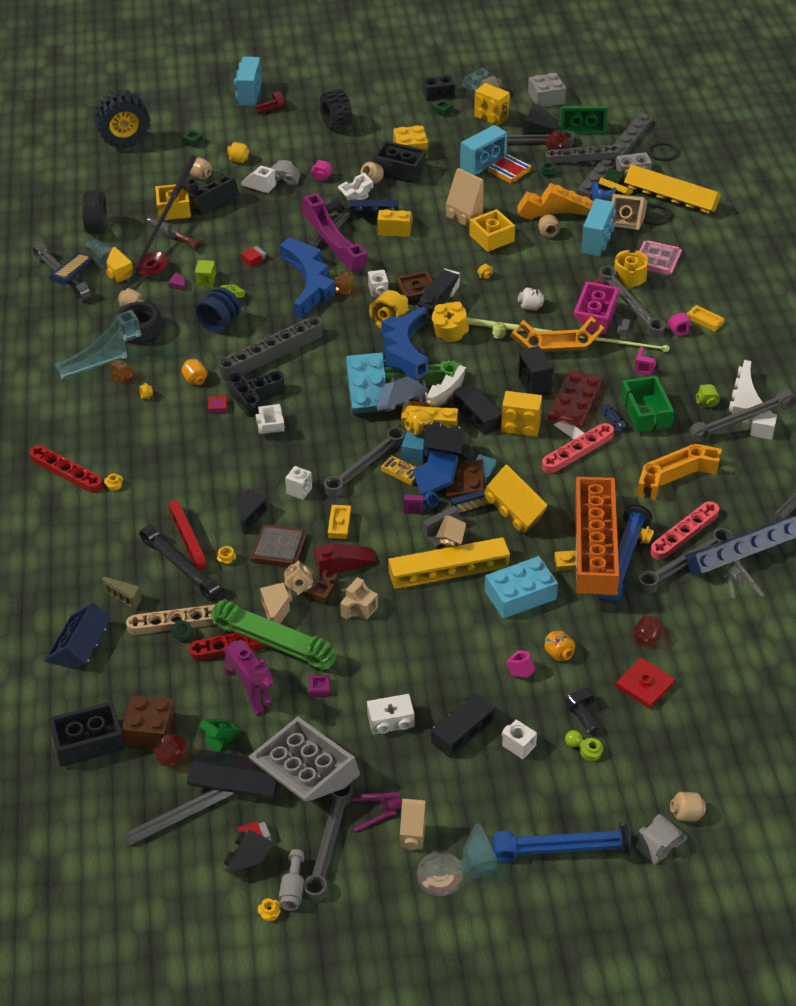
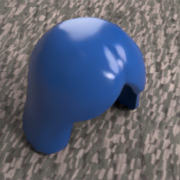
(600, 193)

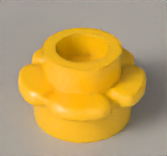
(485, 271)
(145, 391)
(113, 482)
(645, 535)
(226, 555)
(272, 914)

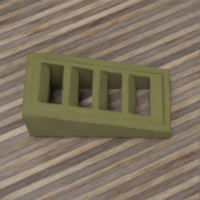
(122, 591)

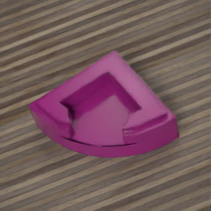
(177, 282)

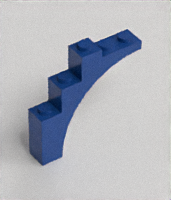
(309, 263)
(398, 348)

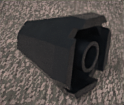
(539, 122)

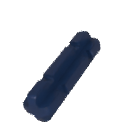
(614, 418)

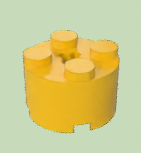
(631, 268)
(388, 305)
(450, 321)

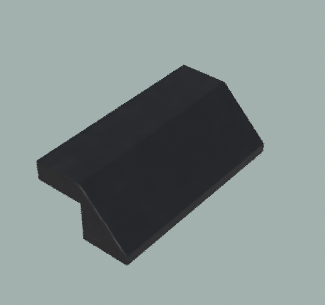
(230, 774)

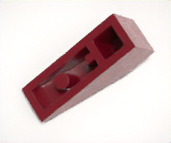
(342, 557)

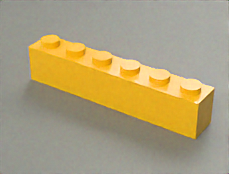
(672, 188)
(448, 563)

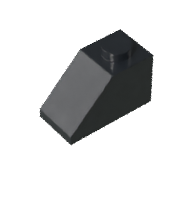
(250, 509)

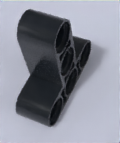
(251, 392)

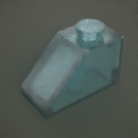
(478, 854)

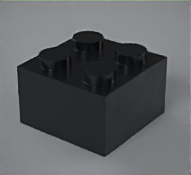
(535, 371)

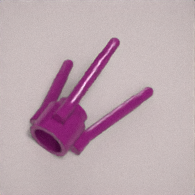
(389, 802)

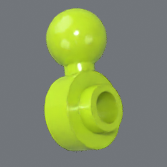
(574, 739)

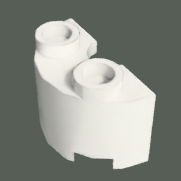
(358, 188)
(270, 419)

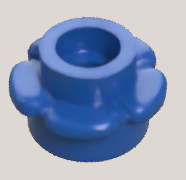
(430, 500)

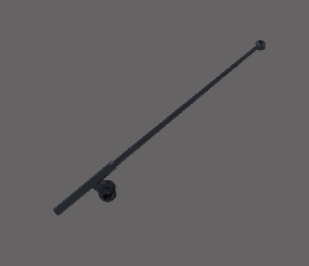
(191, 186)

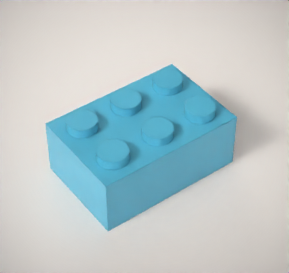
(248, 81)
(483, 150)
(598, 227)
(365, 381)
(521, 587)

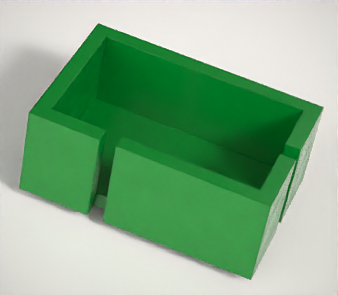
(647, 404)

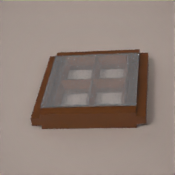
(278, 546)

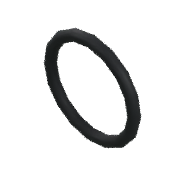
(662, 158)
(658, 222)

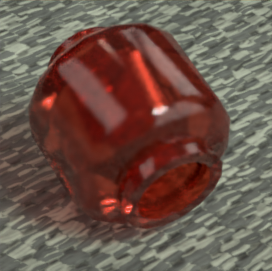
(556, 140)
(648, 631)
(170, 750)

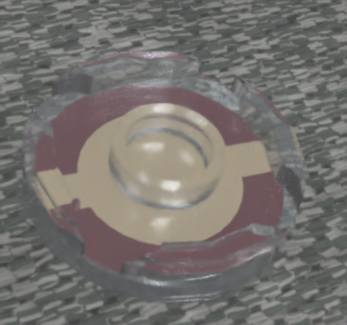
(440, 874)

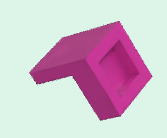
(643, 364)

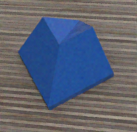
(437, 472)

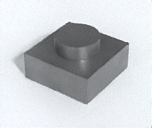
(623, 330)

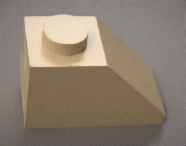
(276, 601)
(412, 824)

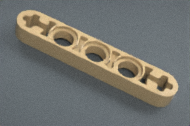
(166, 617)

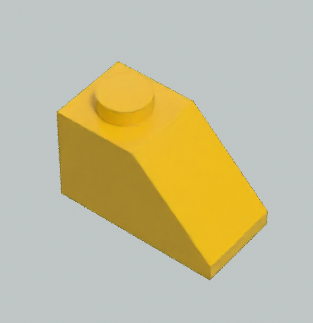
(118, 266)

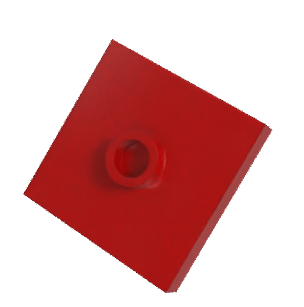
(645, 683)

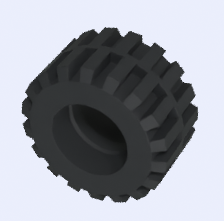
(335, 109)

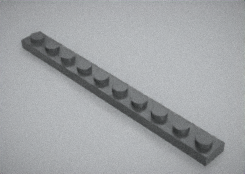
(626, 142)

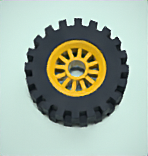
(119, 108)

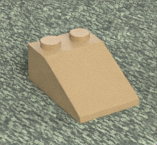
(465, 197)

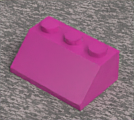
(599, 302)

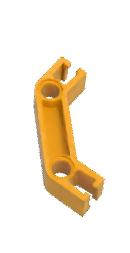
(557, 340)
(678, 465)

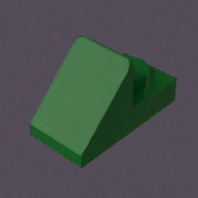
(220, 732)

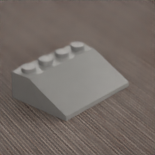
(306, 761)

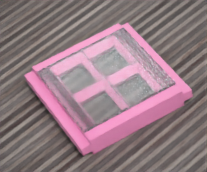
(661, 257)

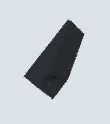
(438, 291)

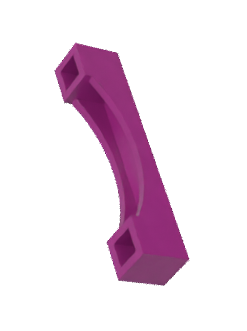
(350, 254)

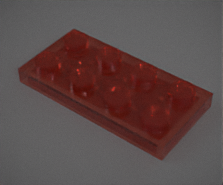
(575, 398)

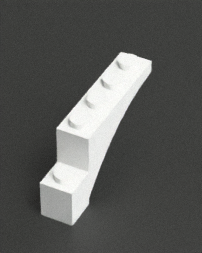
(746, 397)

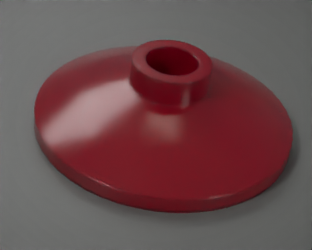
(152, 264)

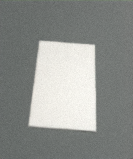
(571, 431)

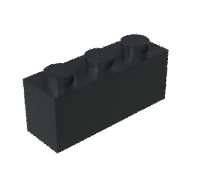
(214, 195)
(477, 408)
(462, 725)

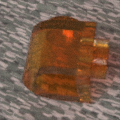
(344, 283)
(120, 371)

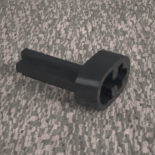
(335, 205)
(578, 703)

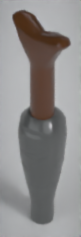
(173, 232)

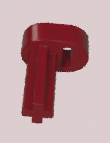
(277, 102)

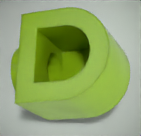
(707, 396)

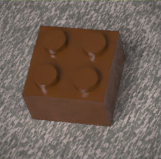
(148, 721)

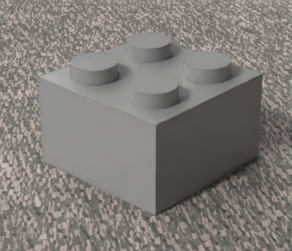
(547, 90)

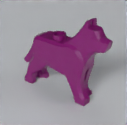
(251, 672)

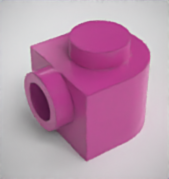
(321, 170)
(679, 324)
(521, 664)

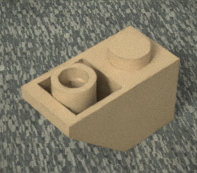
(451, 531)

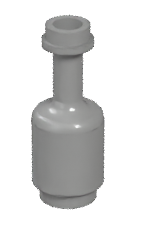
(292, 883)

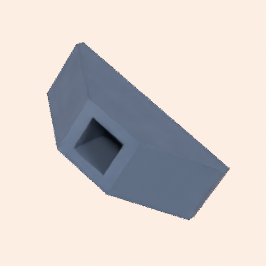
(399, 393)

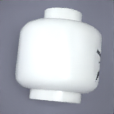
(531, 299)

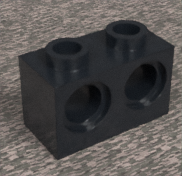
(438, 87)

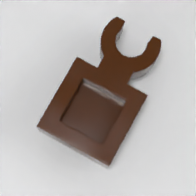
(322, 589)

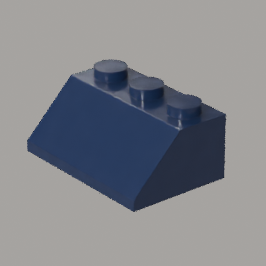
(79, 637)

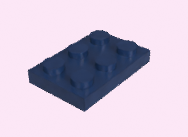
(373, 206)

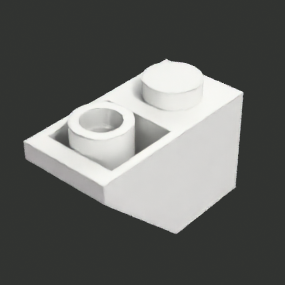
(260, 179)

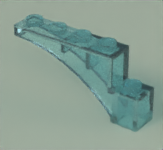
(105, 349)

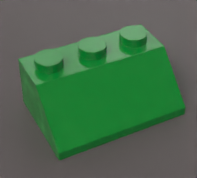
(583, 119)

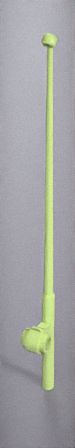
(500, 328)

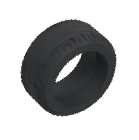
(94, 212)
(145, 312)

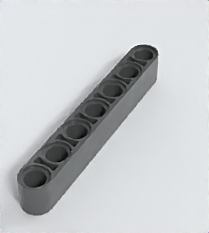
(272, 347)

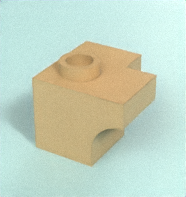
(359, 601)

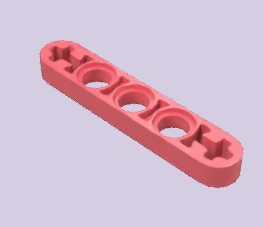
(553, 461)
(681, 537)

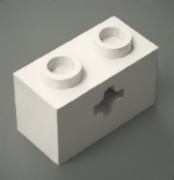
(390, 714)

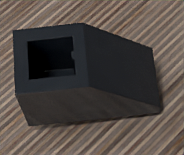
(249, 852)

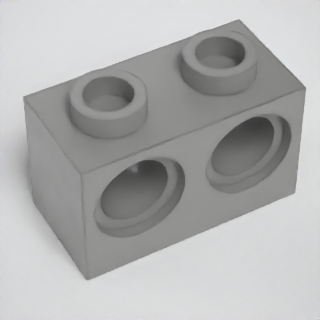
(639, 159)

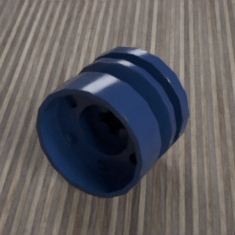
(218, 309)

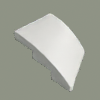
(443, 393)

